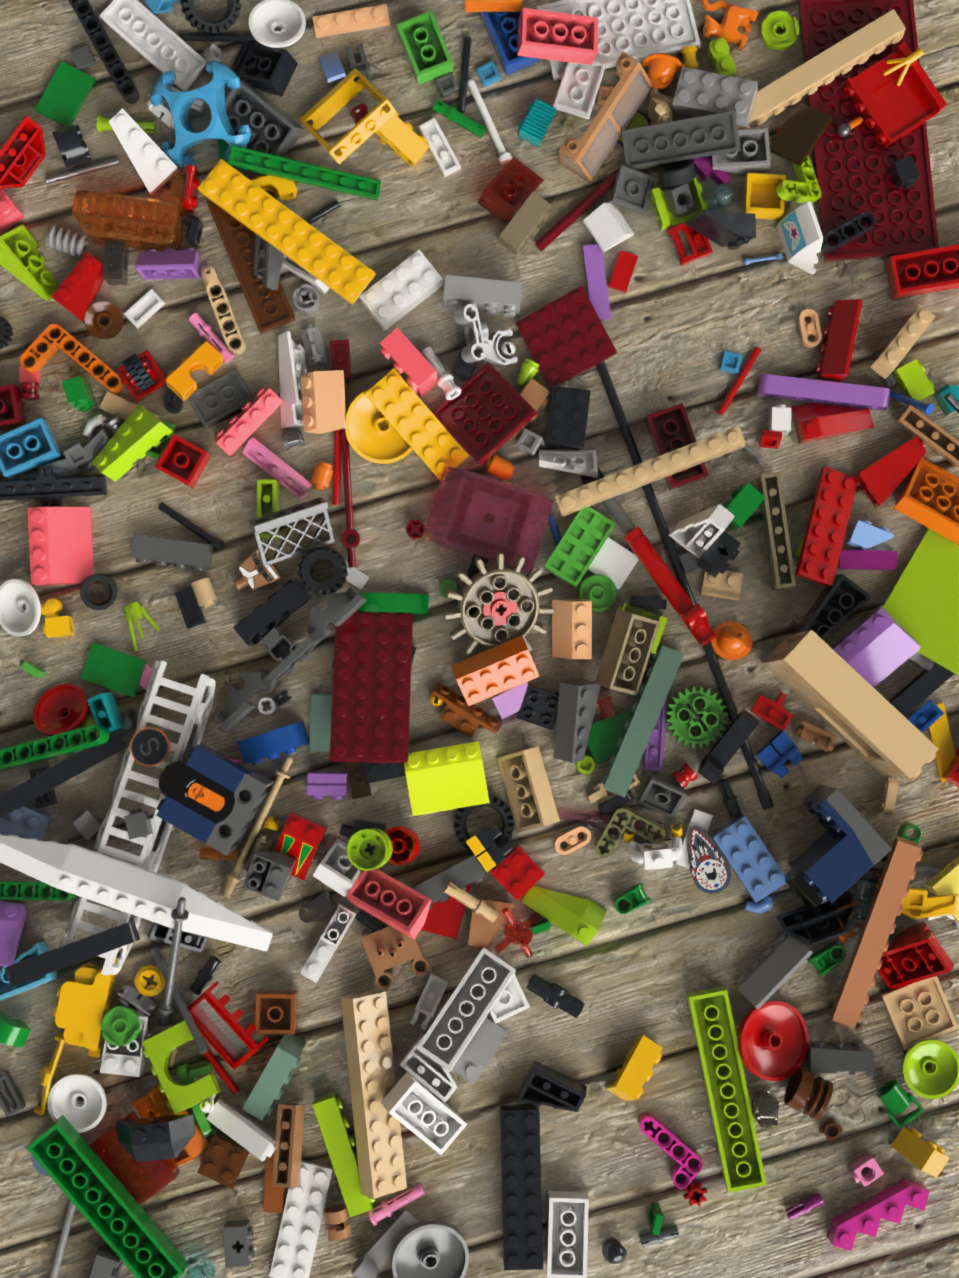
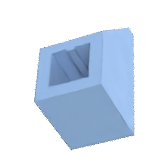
(865, 535)

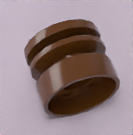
(808, 1093)

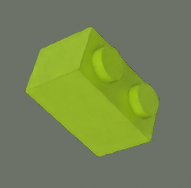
(913, 381)

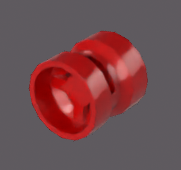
(684, 775)

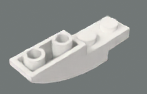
(328, 943)

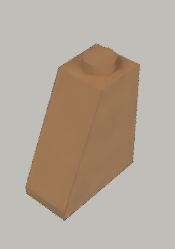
(482, 929)

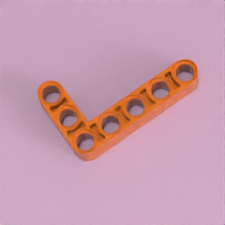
(76, 354)

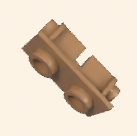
(812, 733)

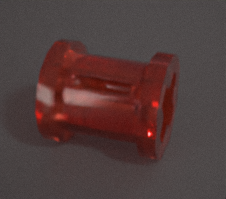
(606, 707)

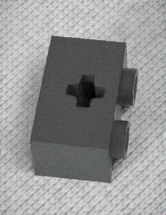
(234, 1254)

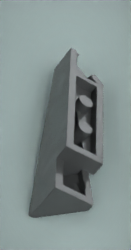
(268, 260)

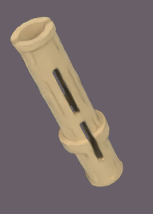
(478, 906)

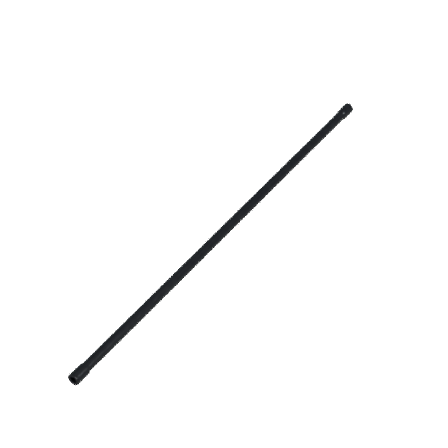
(762, 791)

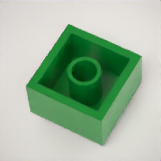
(743, 504)

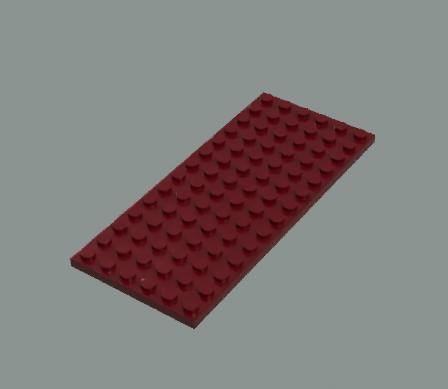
(856, 167)

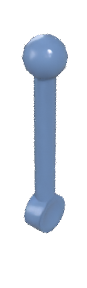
(747, 261)

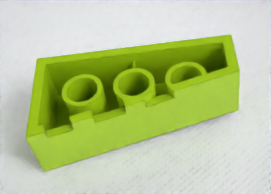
(130, 443)

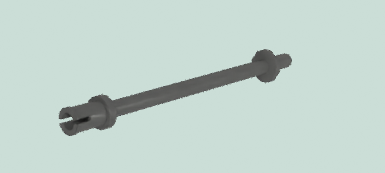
(167, 1007)

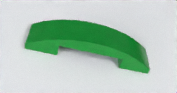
(395, 603)

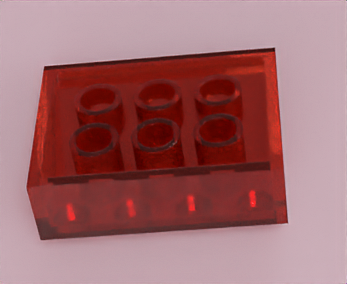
(139, 1178)

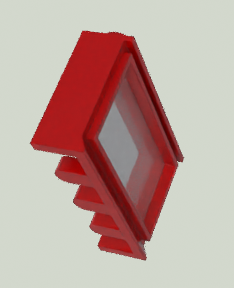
(222, 1028)

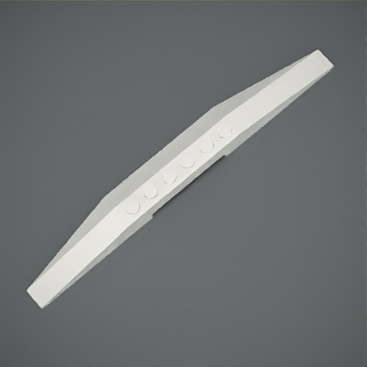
(128, 889)

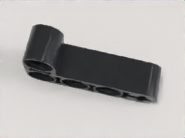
(725, 748)

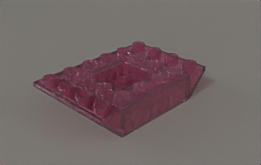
(460, 511)

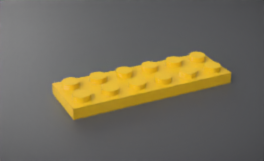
(416, 423)

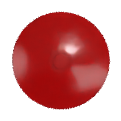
(773, 1040)

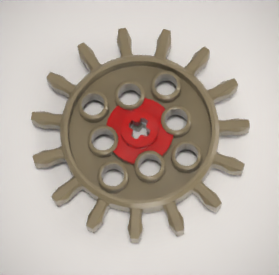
(511, 606)

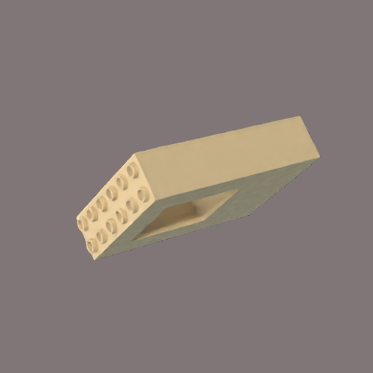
(850, 705)

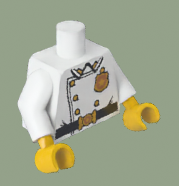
(652, 854)

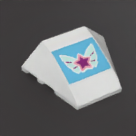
(800, 235)

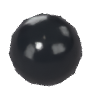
(613, 1251)

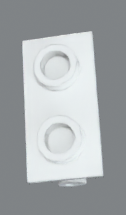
(164, 108)

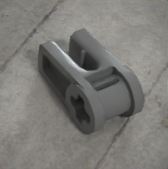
(363, 67)

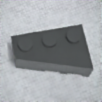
(840, 1057)

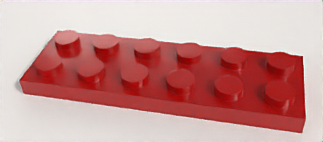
(826, 526)

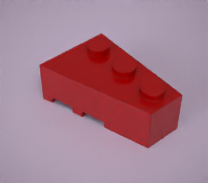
(80, 286)

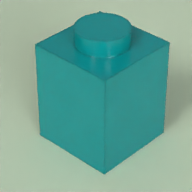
(945, 406)

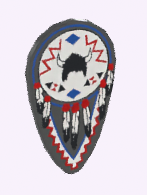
(707, 862)

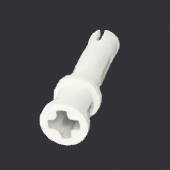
(445, 379)

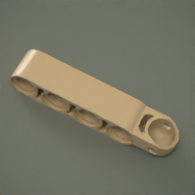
(212, 282)

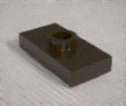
(358, 780)

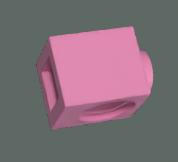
(873, 1173)

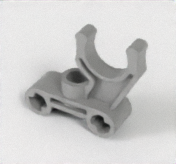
(476, 335)

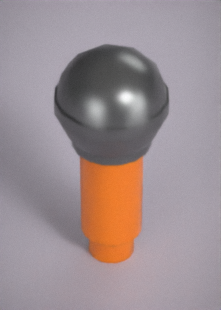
(845, 128)

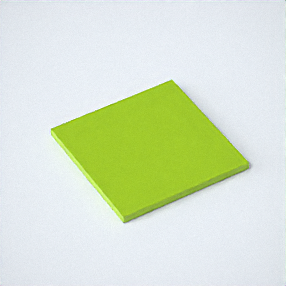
(928, 600)

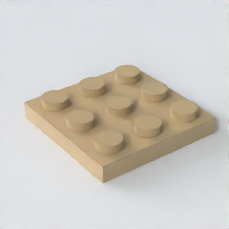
(919, 1011)

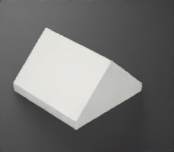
(608, 226)

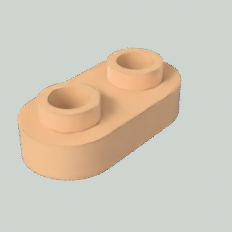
(809, 329)
(572, 840)

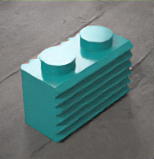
(537, 122)
(106, 712)

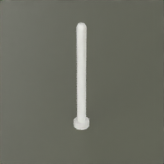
(504, 156)

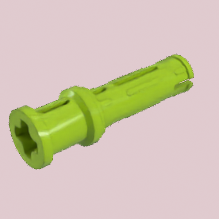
(146, 126)

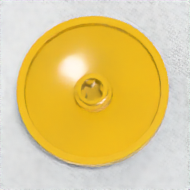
(372, 434)

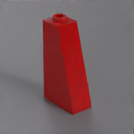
(887, 473)

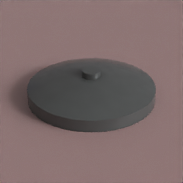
(430, 1251)

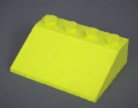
(446, 778)

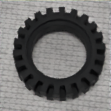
(211, 26)
(495, 803)

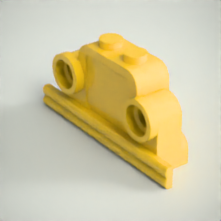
(82, 1007)

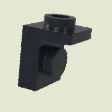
(195, 231)

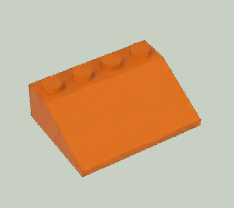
(932, 499)

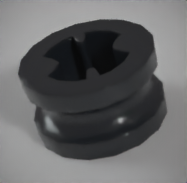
(281, 698)

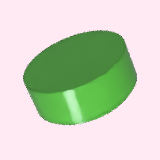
(447, 584)

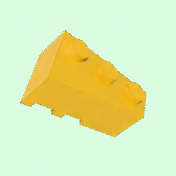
(636, 1069)

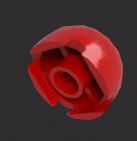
(405, 845)

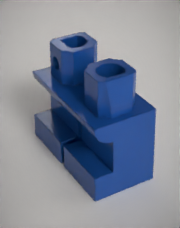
(778, 752)

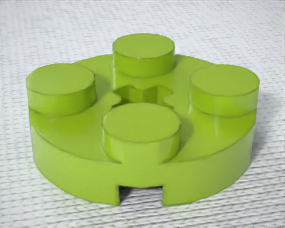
(775, 41)

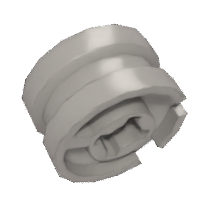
(309, 306)

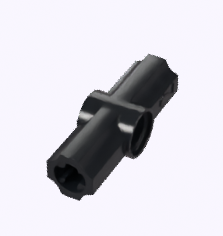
(555, 995)

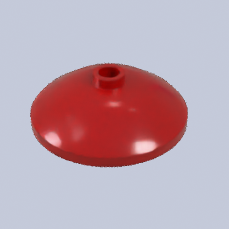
(55, 704)

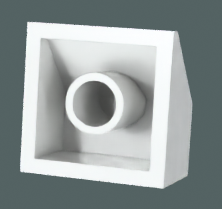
(337, 869)

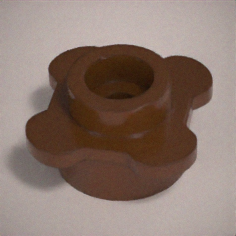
(836, 1129)

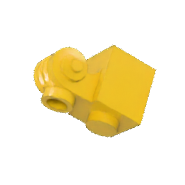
(55, 625)

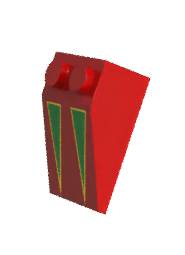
(301, 841)

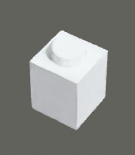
(780, 419)

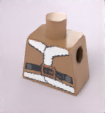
(256, 574)

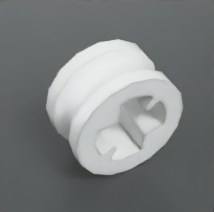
(261, 707)

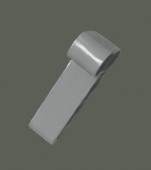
(381, 1248)

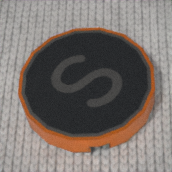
(150, 746)

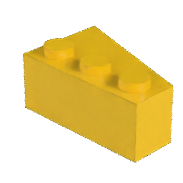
(402, 139)

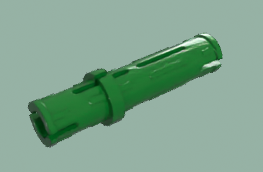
(459, 118)

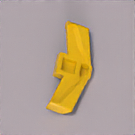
(920, 906)
(48, 1073)

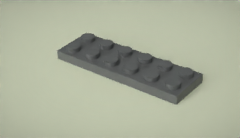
(681, 140)

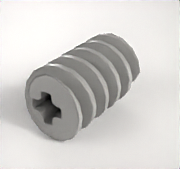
(67, 242)

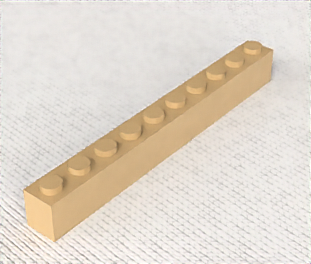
(825, 67)
(650, 471)

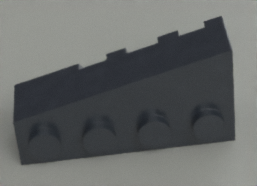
(833, 606)
(272, 612)

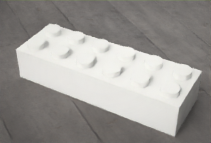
(466, 1009)

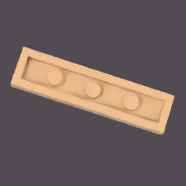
(351, 20)

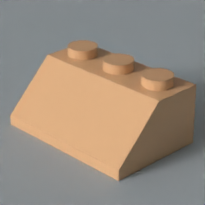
(323, 401)
(572, 628)

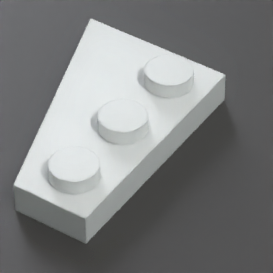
(572, 461)

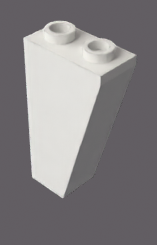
(243, 1129)

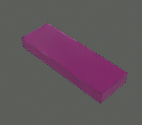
(868, 560)

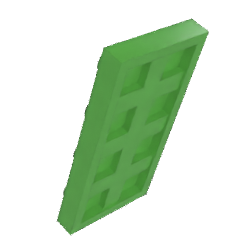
(579, 546)

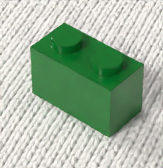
(79, 393)

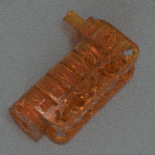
(133, 216)

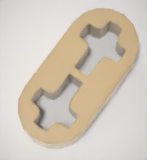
(889, 795)

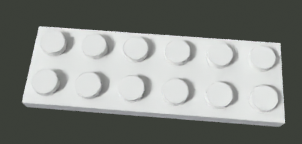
(154, 41)
(301, 1222)

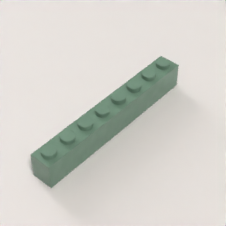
(643, 721)

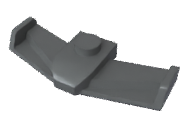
(78, 457)

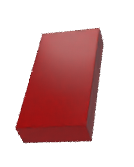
(623, 271)

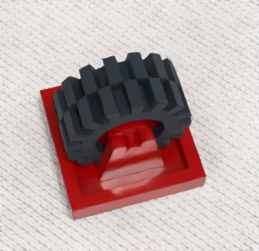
(141, 375)

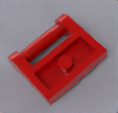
(190, 200)
(698, 244)

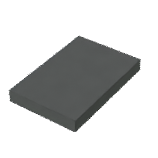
(220, 398)

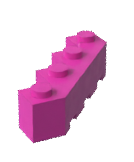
(867, 1215)

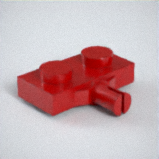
(772, 711)

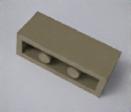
(525, 223)

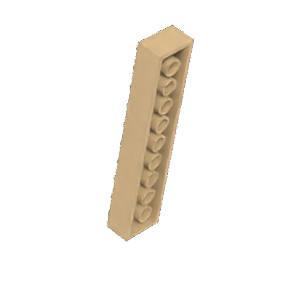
(370, 1081)

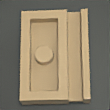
(723, 586)

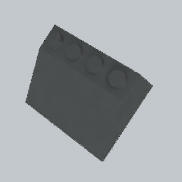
(270, 127)

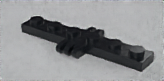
(51, 488)

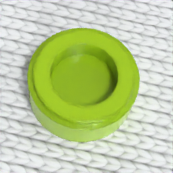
(586, 766)

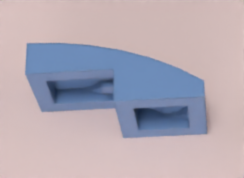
(332, 66)

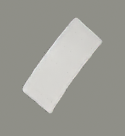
(356, 577)

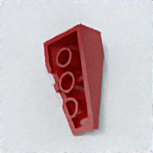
(823, 421)

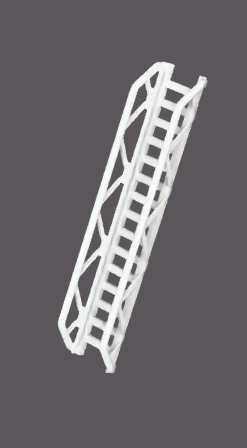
(196, 714)

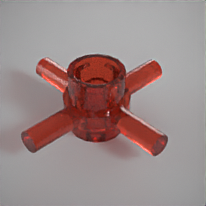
(517, 932)

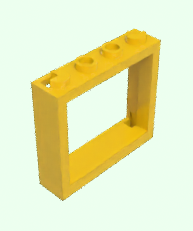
(336, 100)

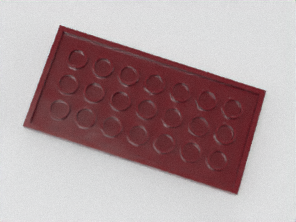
(372, 688)

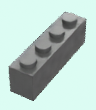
(172, 552)
(460, 874)

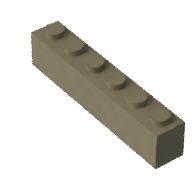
(776, 531)

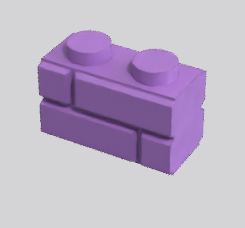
(327, 784)

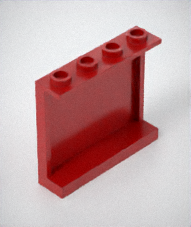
(890, 108)

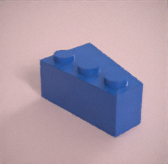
(273, 742)

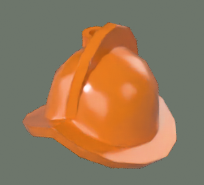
(662, 69)
(733, 641)

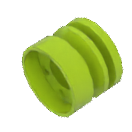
(358, 849)

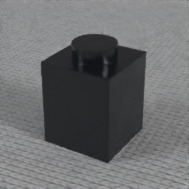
(904, 173)

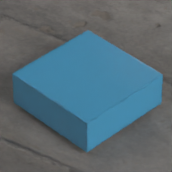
(488, 74)
(730, 362)

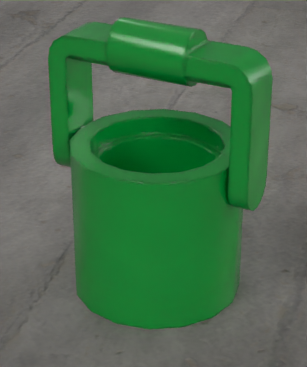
(896, 1101)

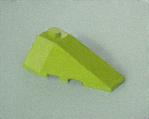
(23, 261)
(570, 913)

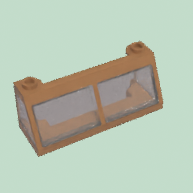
(587, 155)

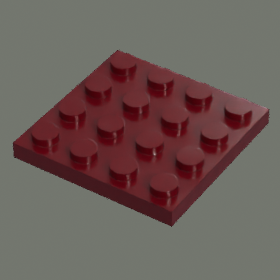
(566, 337)
(484, 413)

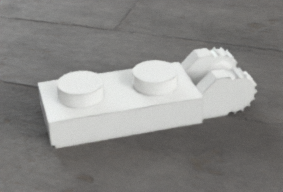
(429, 999)

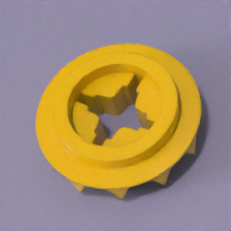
(141, 981)

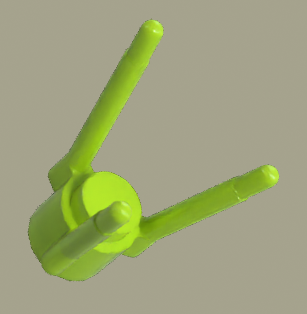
(134, 613)

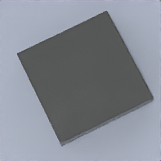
(631, 189)

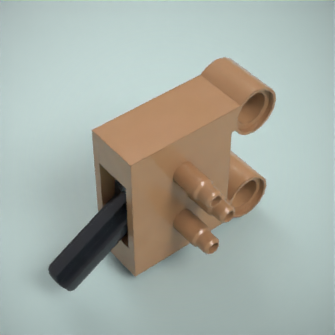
(389, 948)

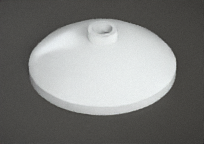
(277, 23)
(19, 607)
(81, 1114)

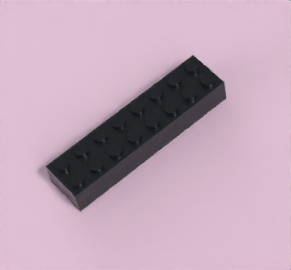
(521, 1187)

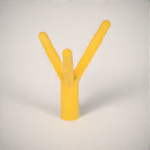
(902, 61)

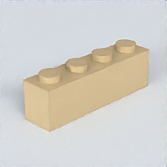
(902, 342)

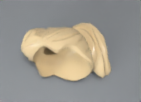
(660, 107)

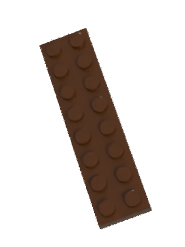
(267, 306)

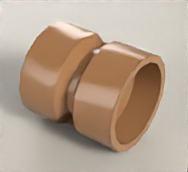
(336, 1218)

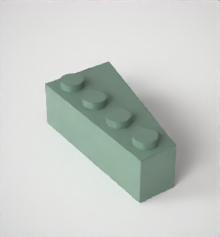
(274, 1075)

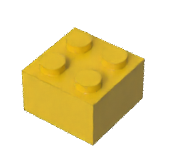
(761, 196)

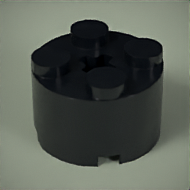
(72, 146)

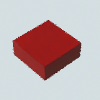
(770, 439)

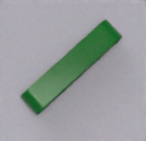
(41, 891)

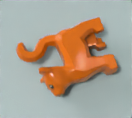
(732, 19)

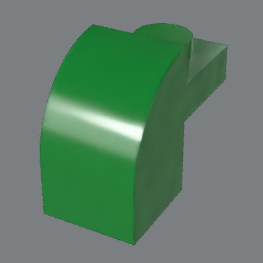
(13, 1031)

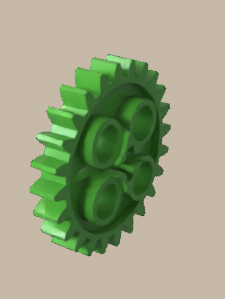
(710, 706)

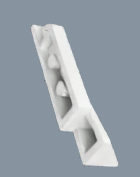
(291, 365)

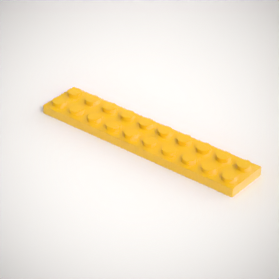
(286, 231)

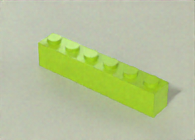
(342, 1152)

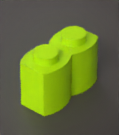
(719, 57)

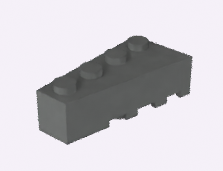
(574, 718)
(106, 1263)

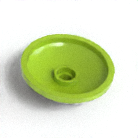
(940, 1077)

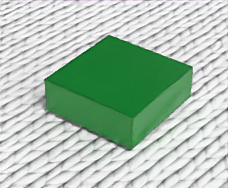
(540, 927)

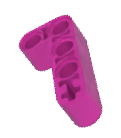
(668, 1145)

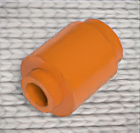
(500, 467)
(321, 476)

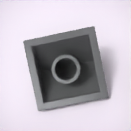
(662, 796)

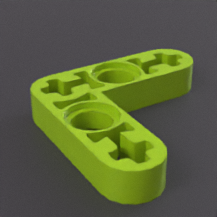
(806, 185)

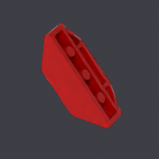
(21, 153)

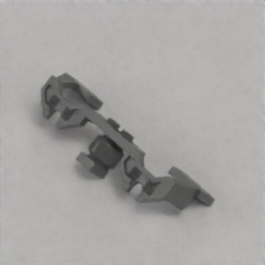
(282, 649)

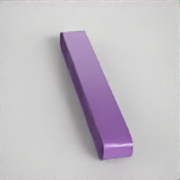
(823, 392)

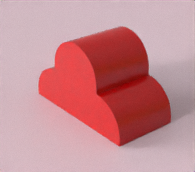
(914, 957)

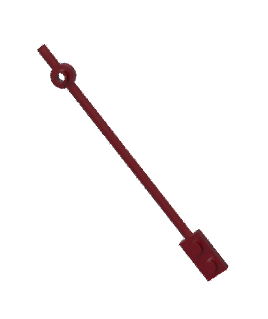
(341, 361)

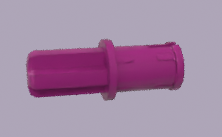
(804, 1206)

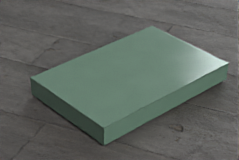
(320, 722)

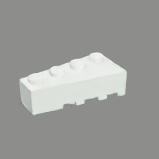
(147, 158)

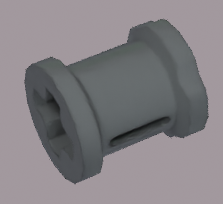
(286, 437)

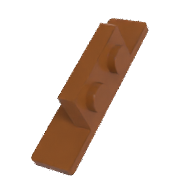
(462, 716)

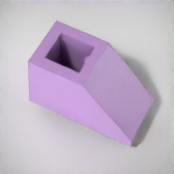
(510, 701)

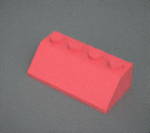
(390, 901)

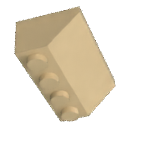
(528, 789)

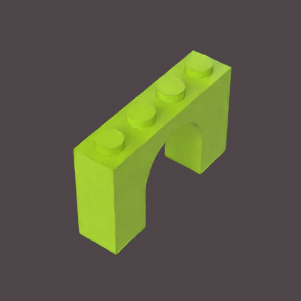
(179, 1096)

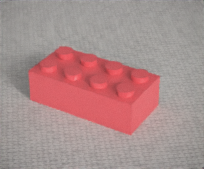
(557, 36)

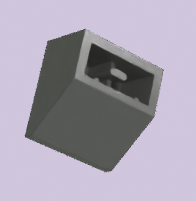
(269, 874)

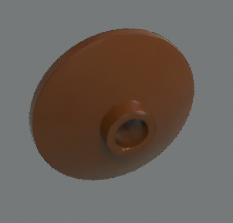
(107, 311)

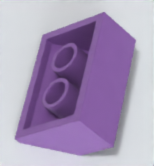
(169, 264)

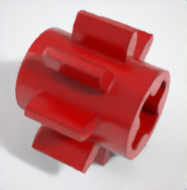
(700, 1193)

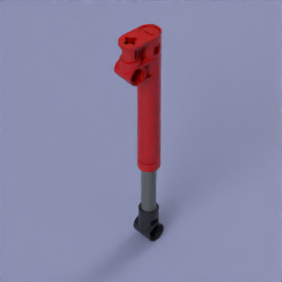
(692, 615)

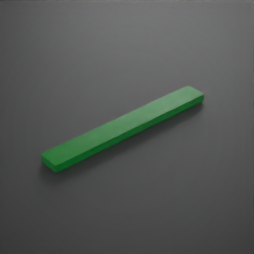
(304, 173)

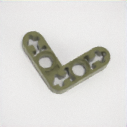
(628, 823)

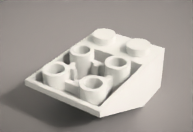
(126, 1059)

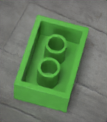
(424, 47)

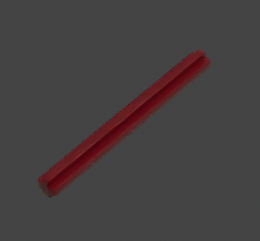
(576, 212)

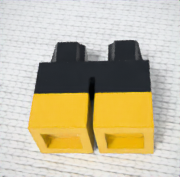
(485, 839)

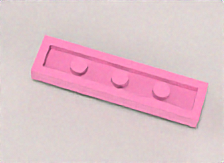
(277, 468)

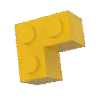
(922, 1153)

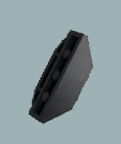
(821, 923)
(155, 1136)

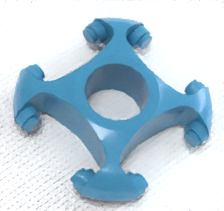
(180, 104)

